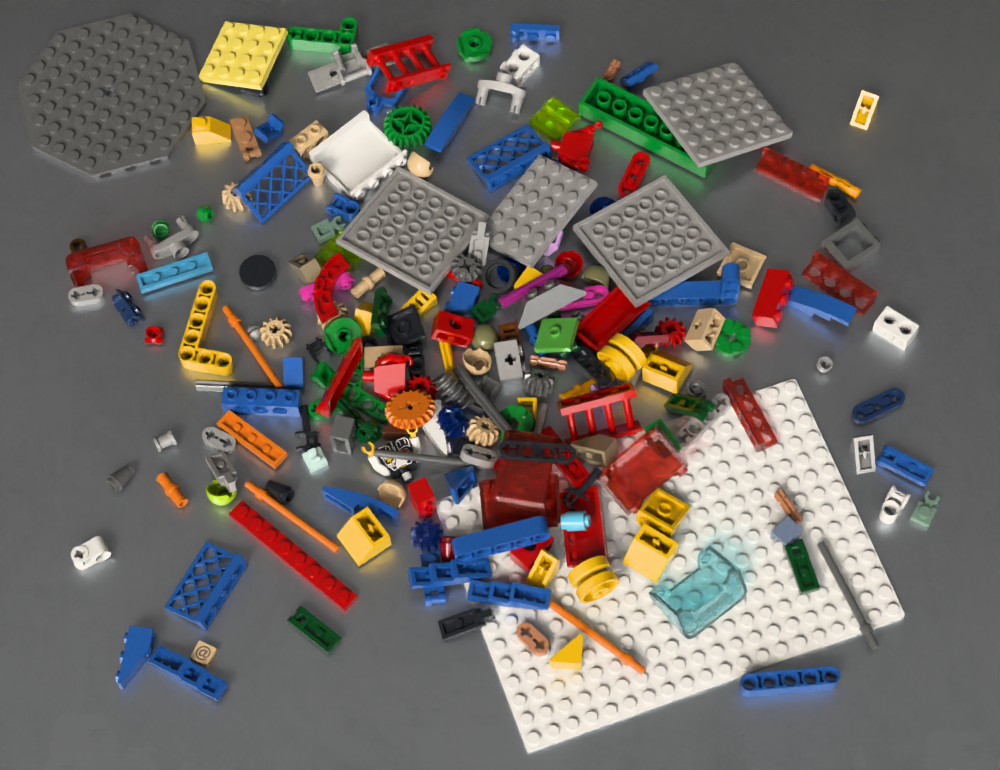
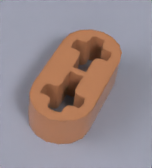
(536, 636)

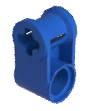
(342, 207)

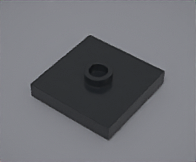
(405, 327)

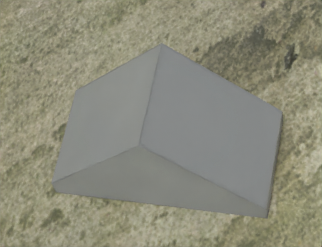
(863, 453)

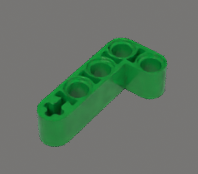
(301, 38)

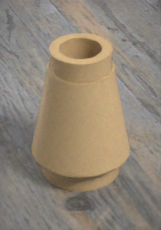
(317, 173)

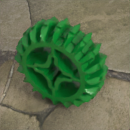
(411, 131)

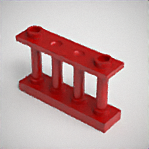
(409, 49)
(605, 398)

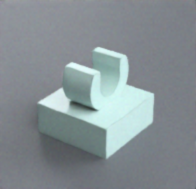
(314, 459)

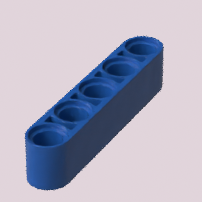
(500, 539)
(796, 675)

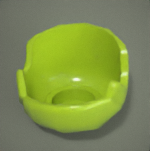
(219, 494)

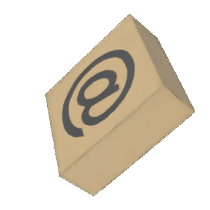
(203, 654)

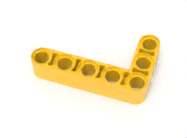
(199, 333)

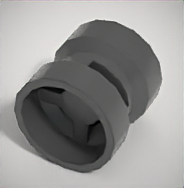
(697, 387)

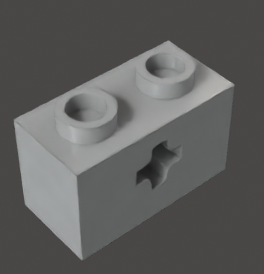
(508, 372)

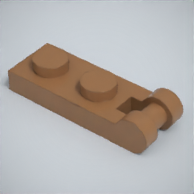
(245, 137)

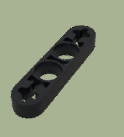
(589, 360)
(537, 455)

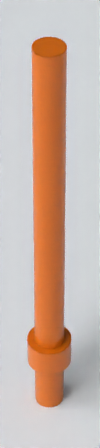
(235, 322)
(262, 494)
(626, 658)

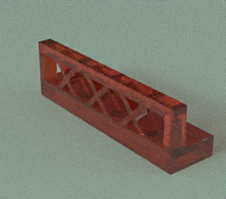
(792, 176)
(844, 279)
(745, 416)

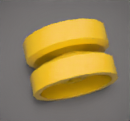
(622, 357)
(593, 579)

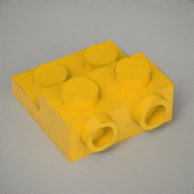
(662, 512)

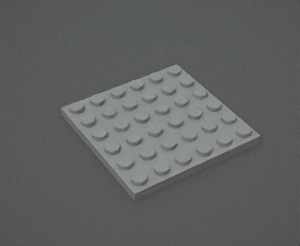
(717, 114)
(412, 230)
(650, 241)

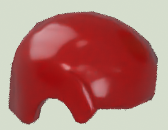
(572, 261)

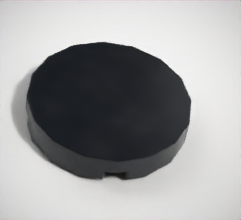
(257, 272)

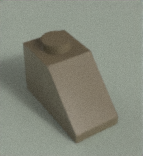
(305, 267)
(596, 449)

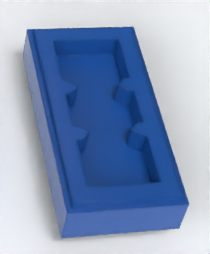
(639, 74)

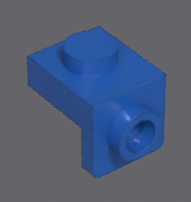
(270, 130)

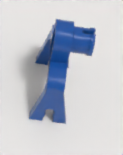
(377, 100)

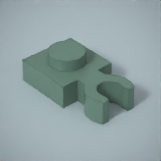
(325, 231)
(925, 511)

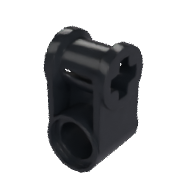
(840, 209)
(417, 355)

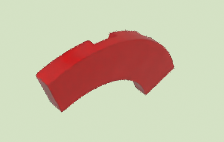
(325, 285)

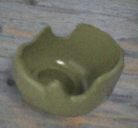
(596, 275)
(485, 337)

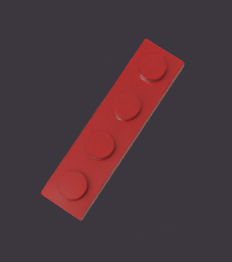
(573, 472)

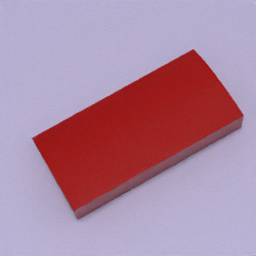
(609, 317)
(341, 378)
(589, 543)

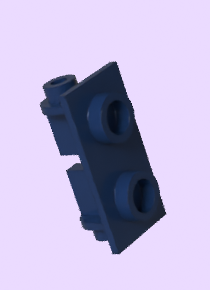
(132, 312)

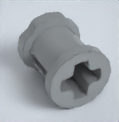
(164, 440)

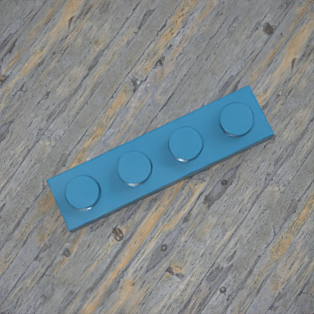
(174, 272)

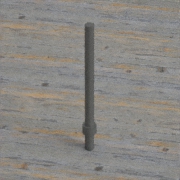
(422, 458)
(865, 628)

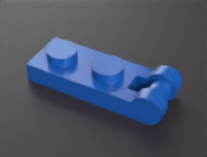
(534, 32)
(905, 465)
(426, 560)

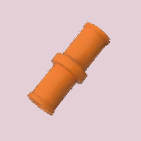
(172, 490)

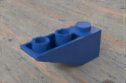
(137, 651)

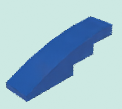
(449, 122)
(821, 305)
(355, 502)
(448, 573)
(509, 595)
(188, 672)

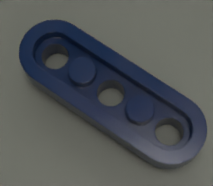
(882, 400)

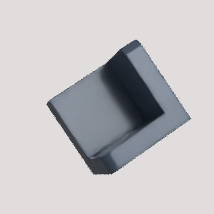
(786, 531)

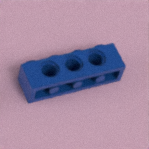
(262, 401)

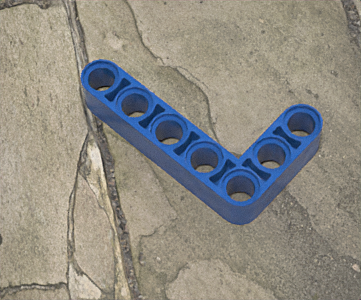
(703, 292)

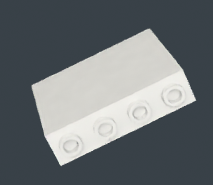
(358, 157)

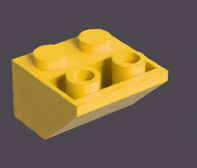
(666, 371)
(364, 536)
(650, 553)

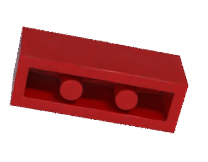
(773, 298)

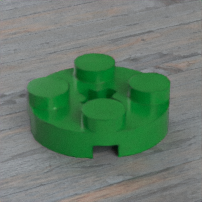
(477, 53)
(333, 330)
(737, 347)
(521, 414)

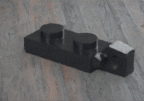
(464, 622)

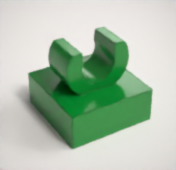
(322, 374)

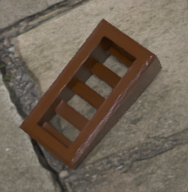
(511, 330)

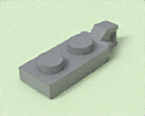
(479, 245)
(222, 470)

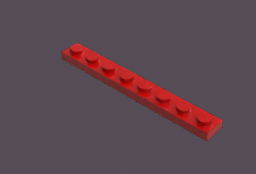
(293, 556)

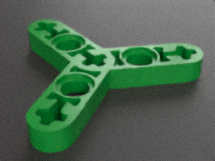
(357, 400)

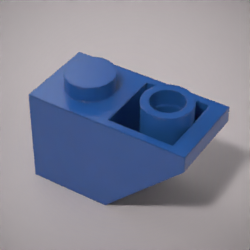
(463, 298)

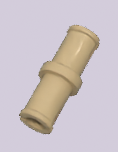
(368, 282)

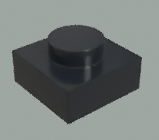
(460, 442)

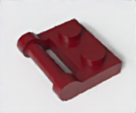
(653, 338)

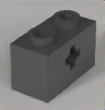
(343, 434)

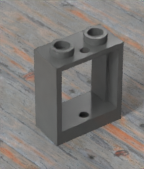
(835, 255)

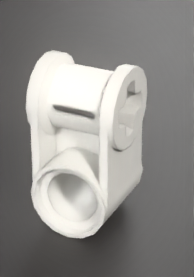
(895, 502)
(92, 551)

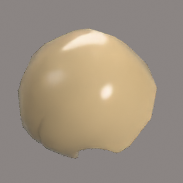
(419, 165)
(477, 361)
(391, 493)

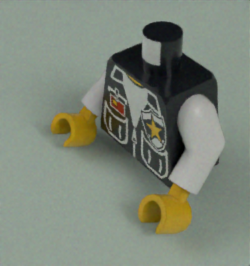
(396, 467)

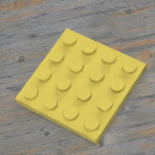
(243, 55)

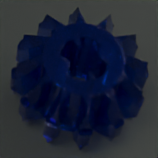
(452, 421)
(426, 527)

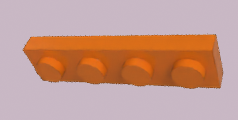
(252, 439)

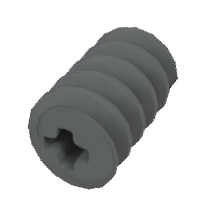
(452, 389)

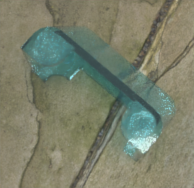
(701, 595)

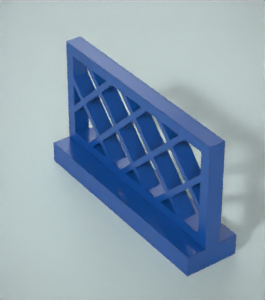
(517, 165)
(263, 169)
(221, 588)

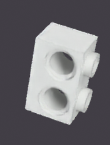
(523, 68)
(892, 331)

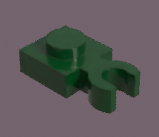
(485, 310)

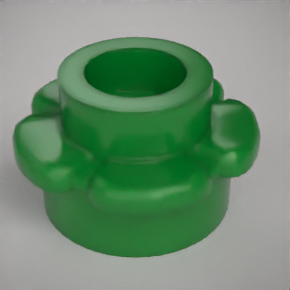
(205, 213)
(160, 232)

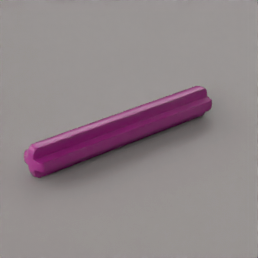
(538, 282)

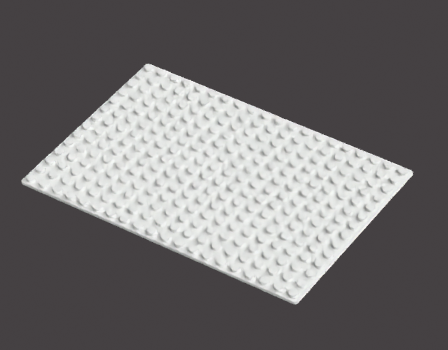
(734, 513)

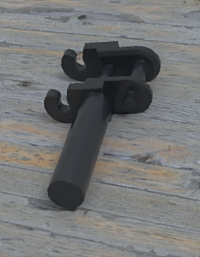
(323, 346)
(306, 431)
(582, 489)

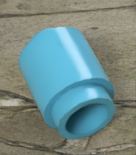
(575, 521)

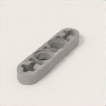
(704, 426)

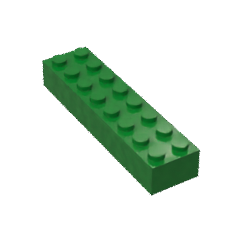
(635, 121)

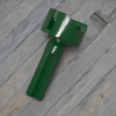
(365, 429)

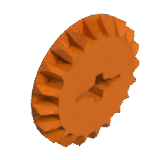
(402, 417)

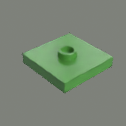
(556, 335)

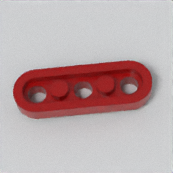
(636, 170)

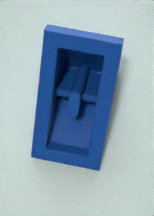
(294, 371)
(460, 482)

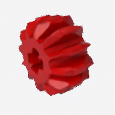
(678, 331)
(422, 384)

